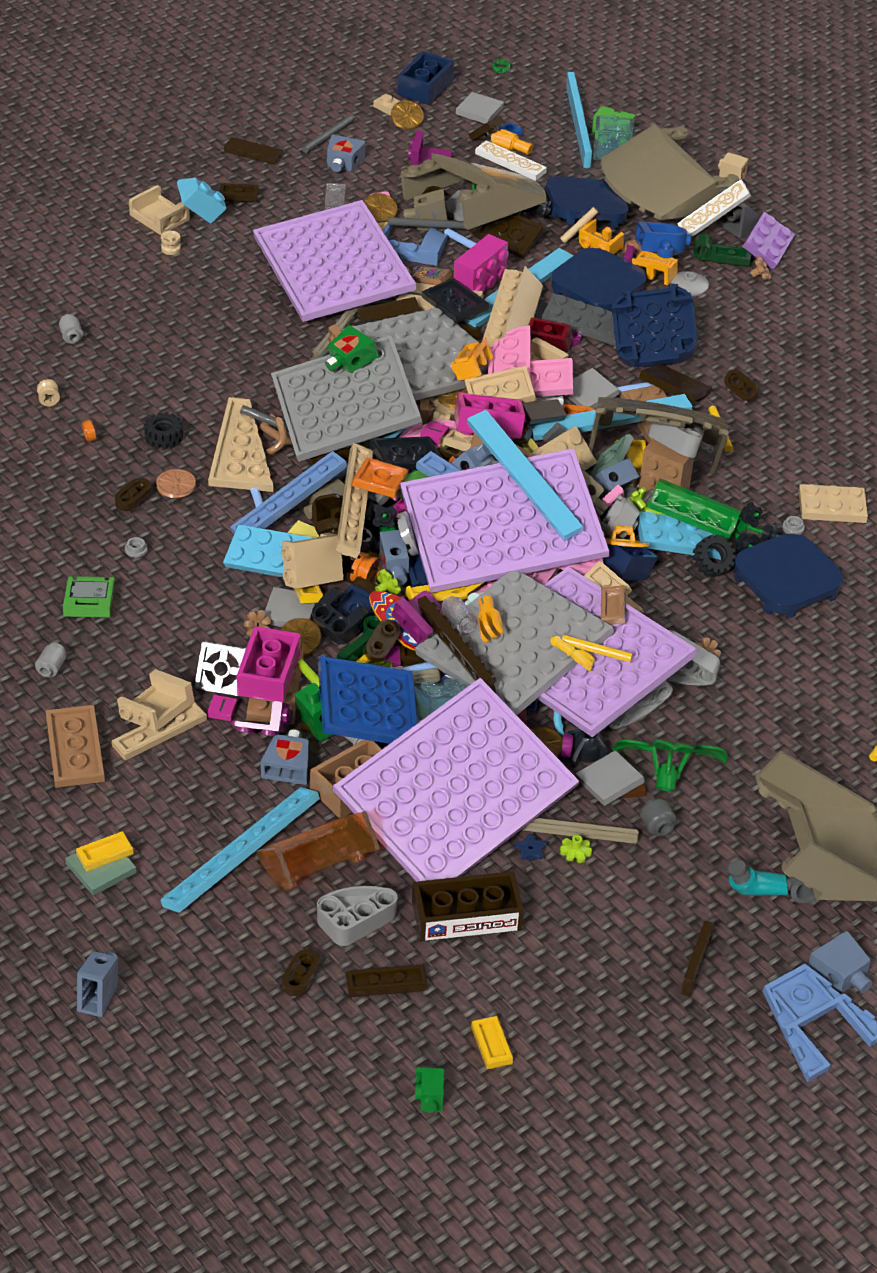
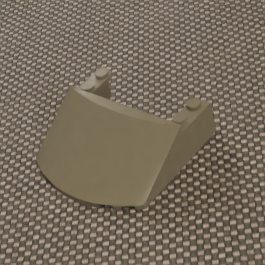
(660, 174)
(495, 196)
(715, 427)
(831, 827)

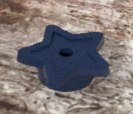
(530, 854)

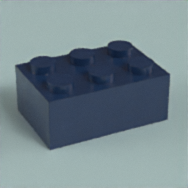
(425, 77)

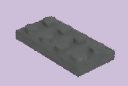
(582, 318)

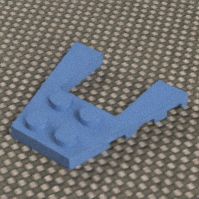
(800, 999)

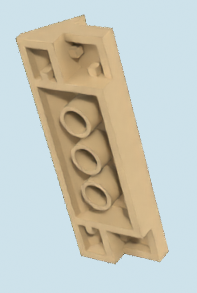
(514, 303)

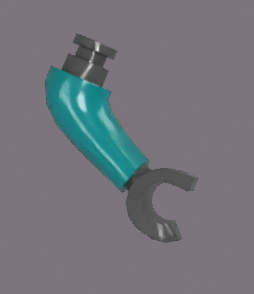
(760, 883)

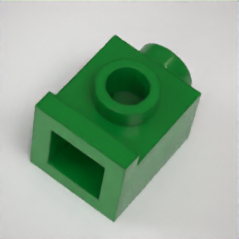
(429, 1089)

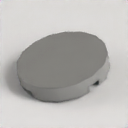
(407, 532)

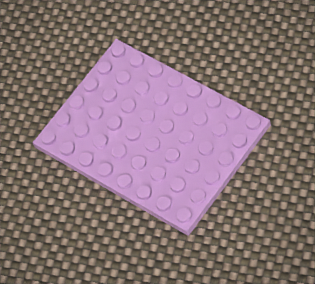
(333, 260)
(483, 525)
(613, 685)
(456, 785)

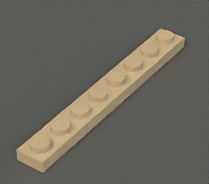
(353, 506)

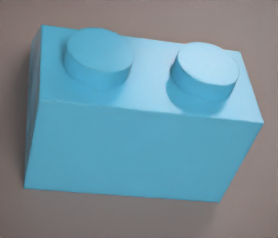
(201, 198)

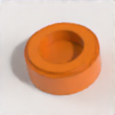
(88, 431)

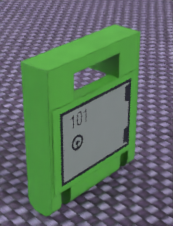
(88, 591)

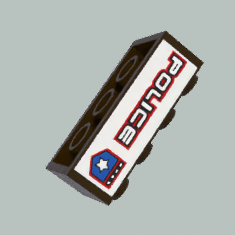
(467, 906)

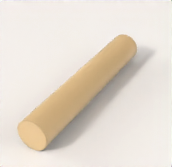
(579, 224)

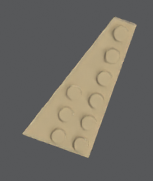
(239, 452)

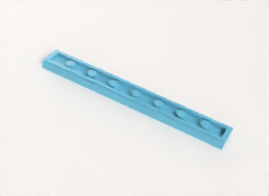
(579, 120)
(541, 270)
(584, 420)
(525, 475)
(239, 849)

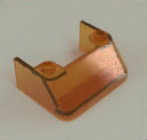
(318, 849)

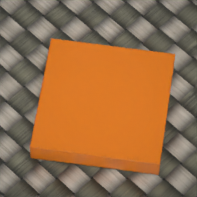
(380, 477)

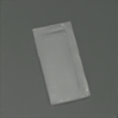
(334, 195)

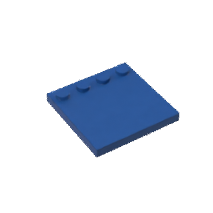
(365, 700)

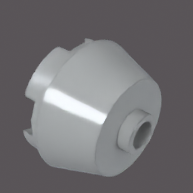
(621, 513)

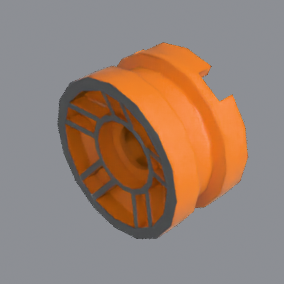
(366, 567)

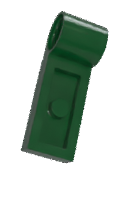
(720, 253)
(356, 648)

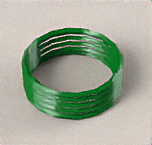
(502, 63)

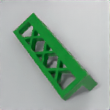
(694, 509)

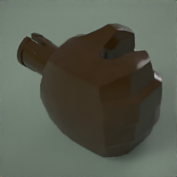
(326, 513)

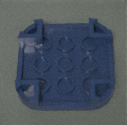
(576, 196)
(597, 277)
(654, 326)
(788, 573)

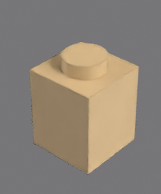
(733, 165)

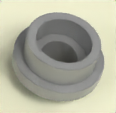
(793, 525)
(136, 547)

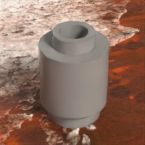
(70, 329)
(50, 660)

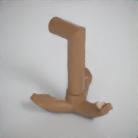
(281, 436)

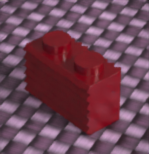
(552, 332)

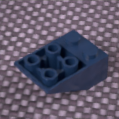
(630, 562)

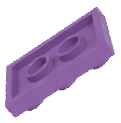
(768, 240)

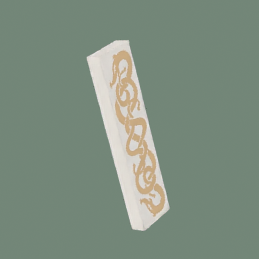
(510, 160)
(715, 208)

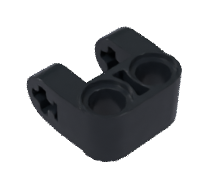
(327, 606)

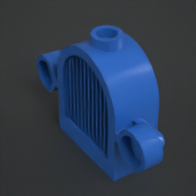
(661, 238)

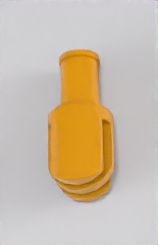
(511, 141)
(489, 620)

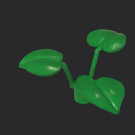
(667, 773)

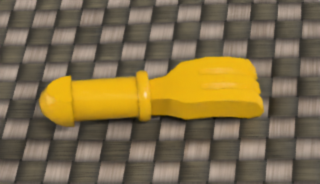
(580, 656)

